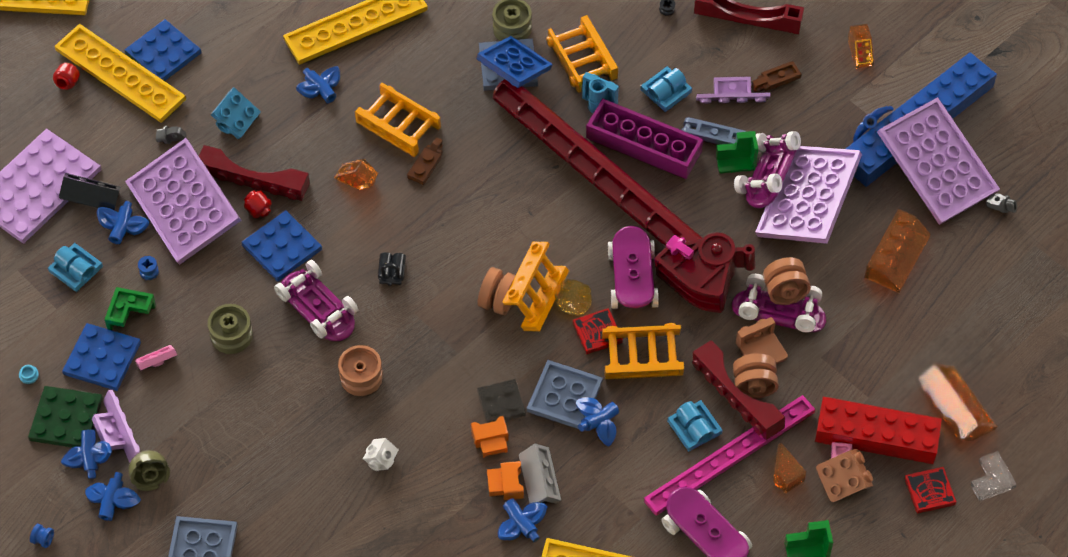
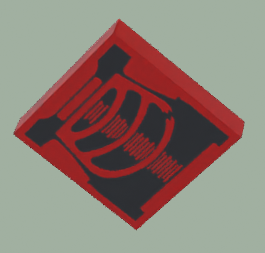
(590, 330)
(930, 490)

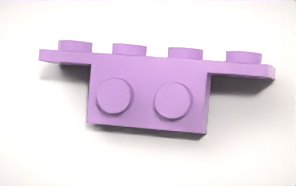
(732, 89)
(114, 428)

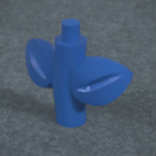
(320, 84)
(870, 121)
(121, 222)
(598, 418)
(88, 454)
(112, 496)
(521, 520)

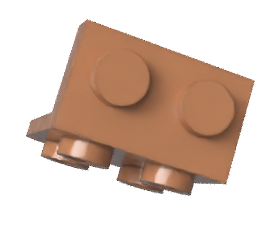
(761, 339)
(844, 475)

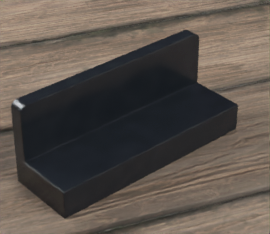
(89, 191)

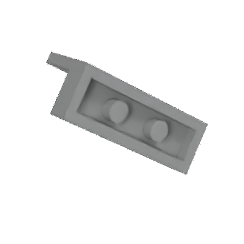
(539, 474)

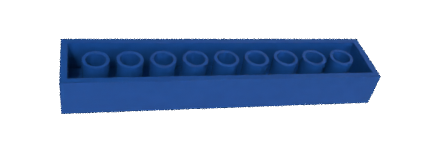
(955, 89)

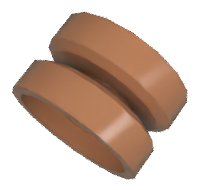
(786, 281)
(494, 291)
(360, 370)
(756, 375)

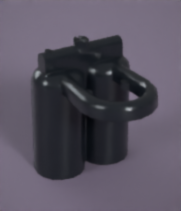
(391, 268)

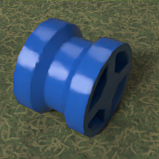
(152, 270)
(41, 535)

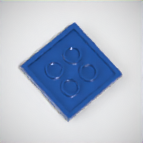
(163, 50)
(514, 61)
(282, 245)
(101, 357)

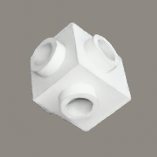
(380, 454)

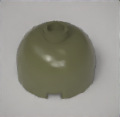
(148, 470)

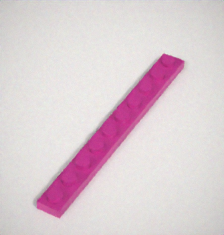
(726, 456)

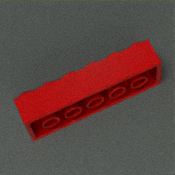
(879, 430)

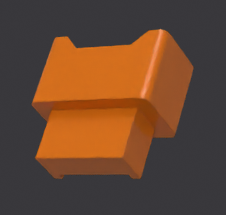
(491, 436)
(505, 481)

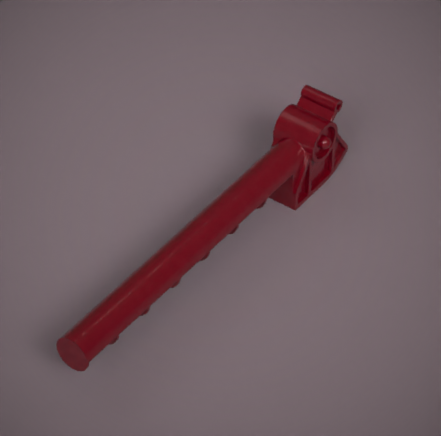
(699, 281)

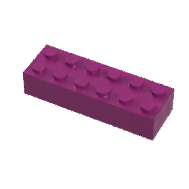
(644, 138)

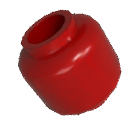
(66, 76)
(257, 204)

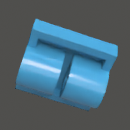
(596, 88)
(667, 88)
(235, 114)
(74, 266)
(694, 424)

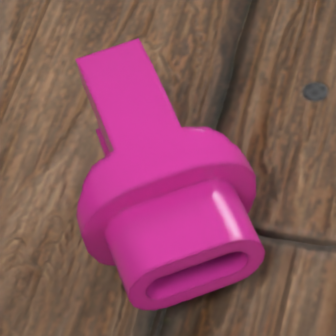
(677, 245)

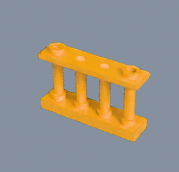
(592, 41)
(395, 135)
(545, 297)
(634, 368)

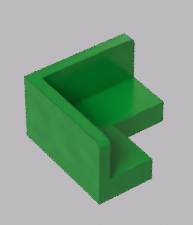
(738, 156)
(126, 301)
(814, 542)

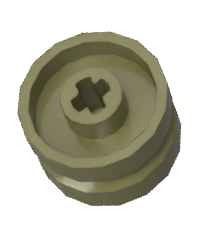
(512, 19)
(230, 328)

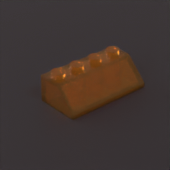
(897, 251)
(957, 402)

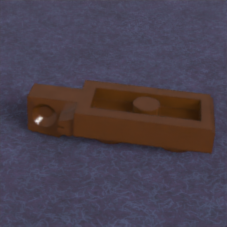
(776, 77)
(426, 162)

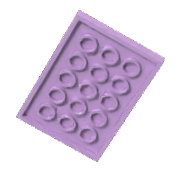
(938, 160)
(33, 183)
(810, 195)
(183, 201)

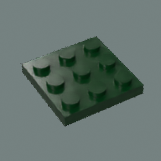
(63, 416)

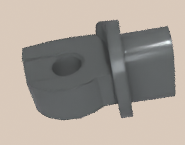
(170, 134)
(1002, 203)

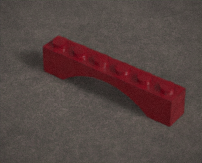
(781, 18)
(288, 183)
(761, 415)

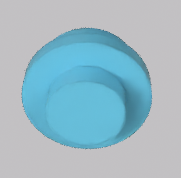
(28, 374)

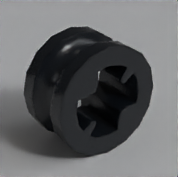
(667, 11)

